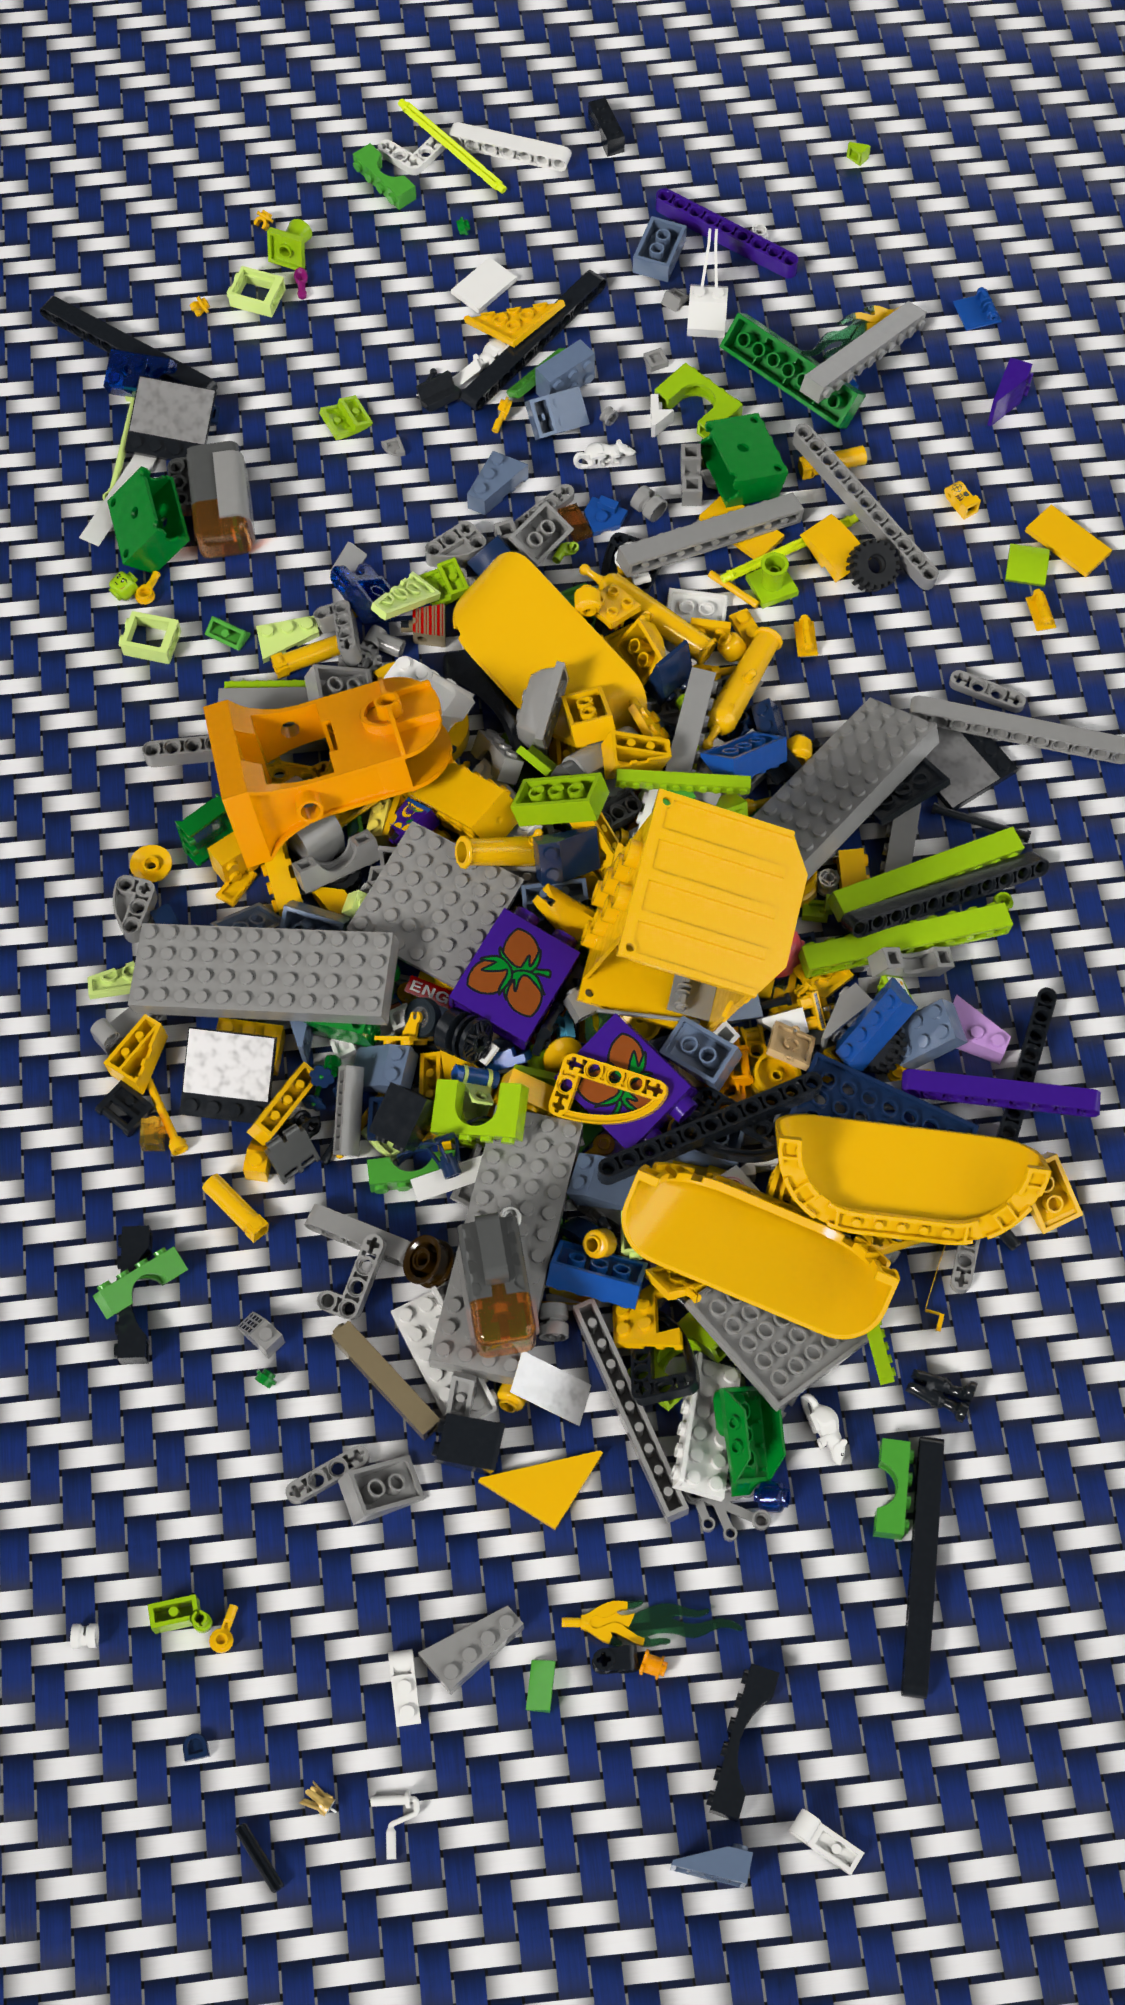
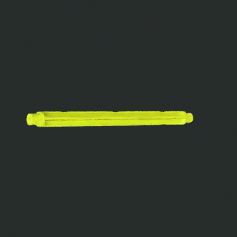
(453, 146)
(793, 546)

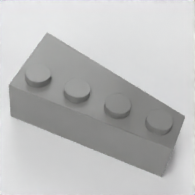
(469, 1649)

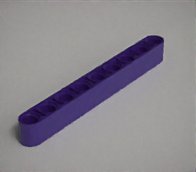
(729, 233)
(1001, 1093)

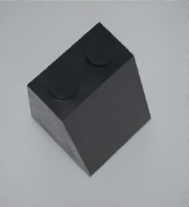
(402, 1118)
(468, 1443)

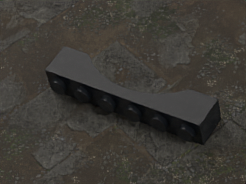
(132, 1341)
(729, 1792)

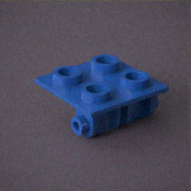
(977, 310)

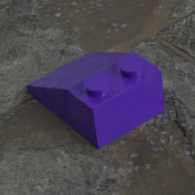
(1011, 389)

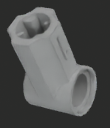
(384, 641)

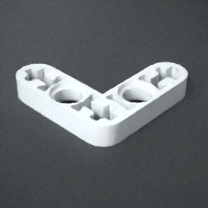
(410, 161)

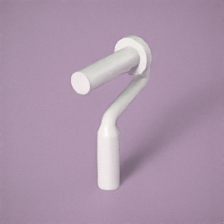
(389, 1800)

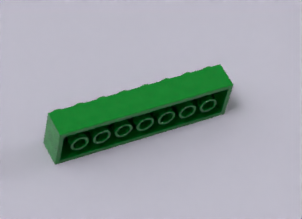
(786, 368)

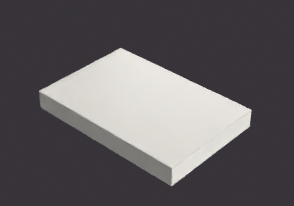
(484, 285)
(697, 604)

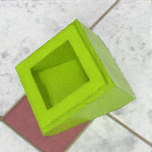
(858, 152)

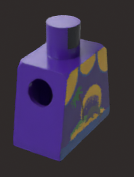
(408, 812)

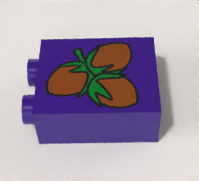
(516, 975)
(625, 1048)

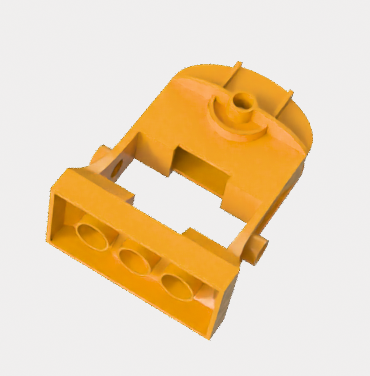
(380, 743)

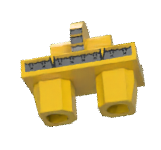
(818, 1009)

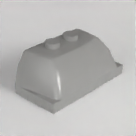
(541, 706)

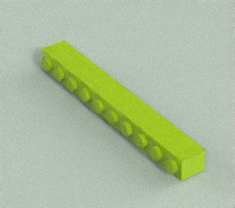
(927, 871)
(912, 937)

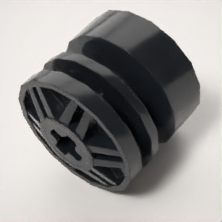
(463, 1035)

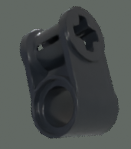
(310, 1121)
(621, 1660)

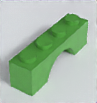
(397, 190)
(386, 1176)
(118, 1295)
(895, 1460)

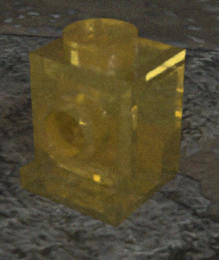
(152, 1134)

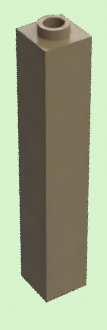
(385, 1379)

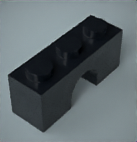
(603, 119)

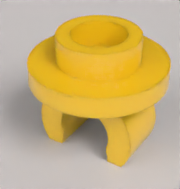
(264, 217)
(200, 306)

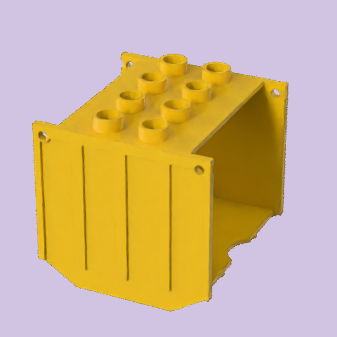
(696, 900)

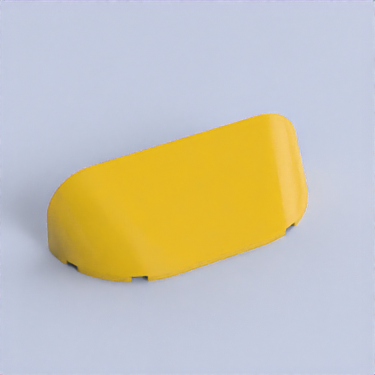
(522, 624)
(907, 1178)
(757, 1250)

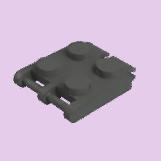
(290, 1152)

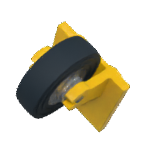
(420, 1021)

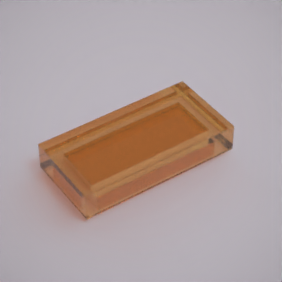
(576, 519)

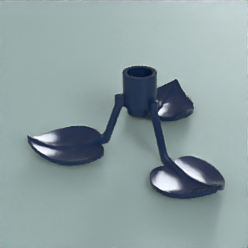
(448, 1163)

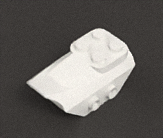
(453, 699)

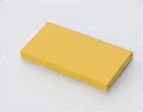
(1068, 540)
(752, 547)

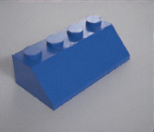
(747, 754)
(875, 1026)
(607, 1279)

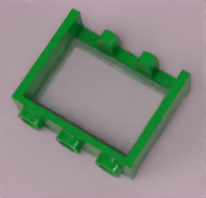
(204, 829)

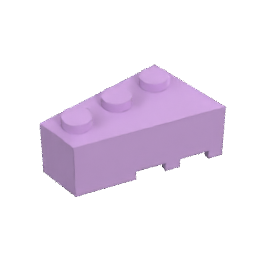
(983, 1036)

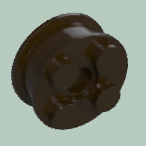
(428, 1261)

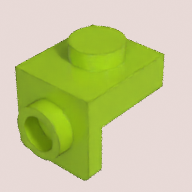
(817, 910)

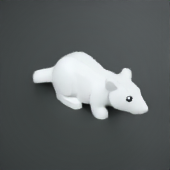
(490, 353)
(600, 453)
(825, 1423)

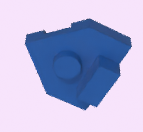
(604, 515)
(508, 1058)

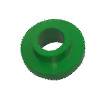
(463, 226)
(265, 1378)

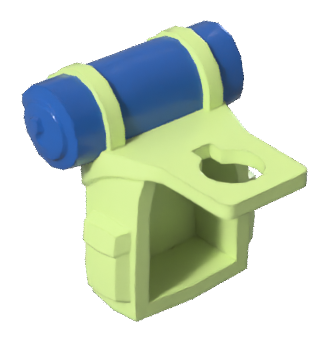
(478, 1089)

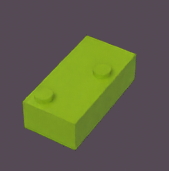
(560, 799)

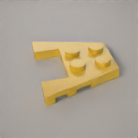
(641, 1326)

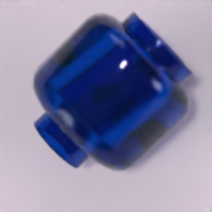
(772, 1496)

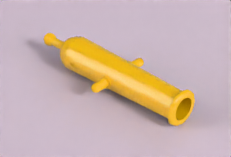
(668, 623)
(741, 684)
(496, 851)

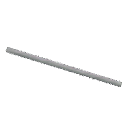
(643, 1015)

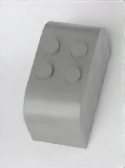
(319, 839)

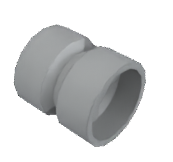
(651, 504)
(553, 1322)

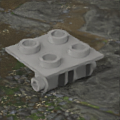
(691, 998)

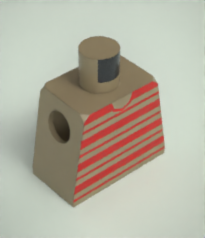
(427, 625)

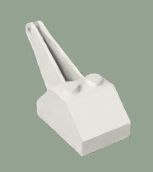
(708, 303)

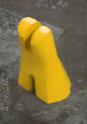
(564, 911)

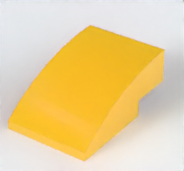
(830, 545)

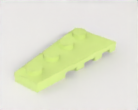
(405, 597)
(111, 982)

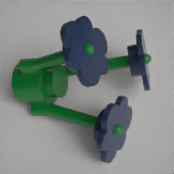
(321, 1078)

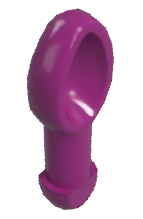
(301, 279)

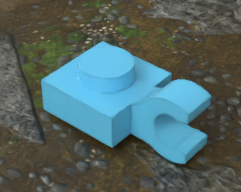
(566, 1026)

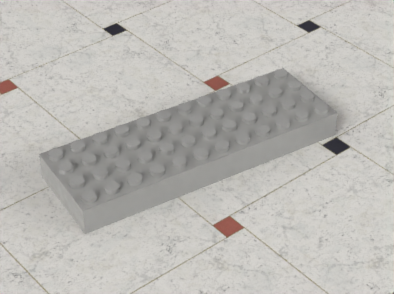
(849, 778)
(264, 973)
(534, 1181)

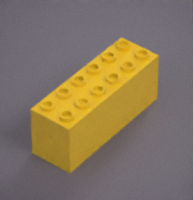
(468, 803)

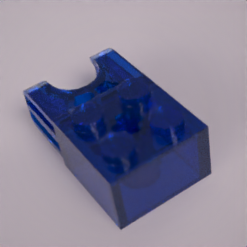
(126, 367)
(361, 590)

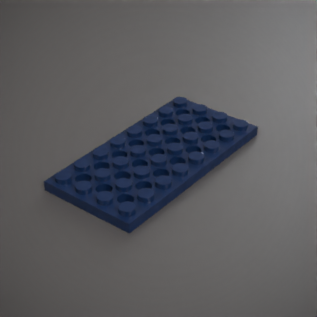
(881, 1093)

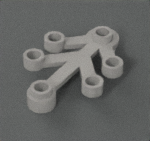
(726, 1506)

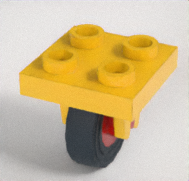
(615, 609)

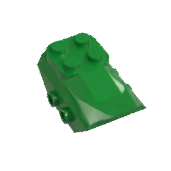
(751, 1436)

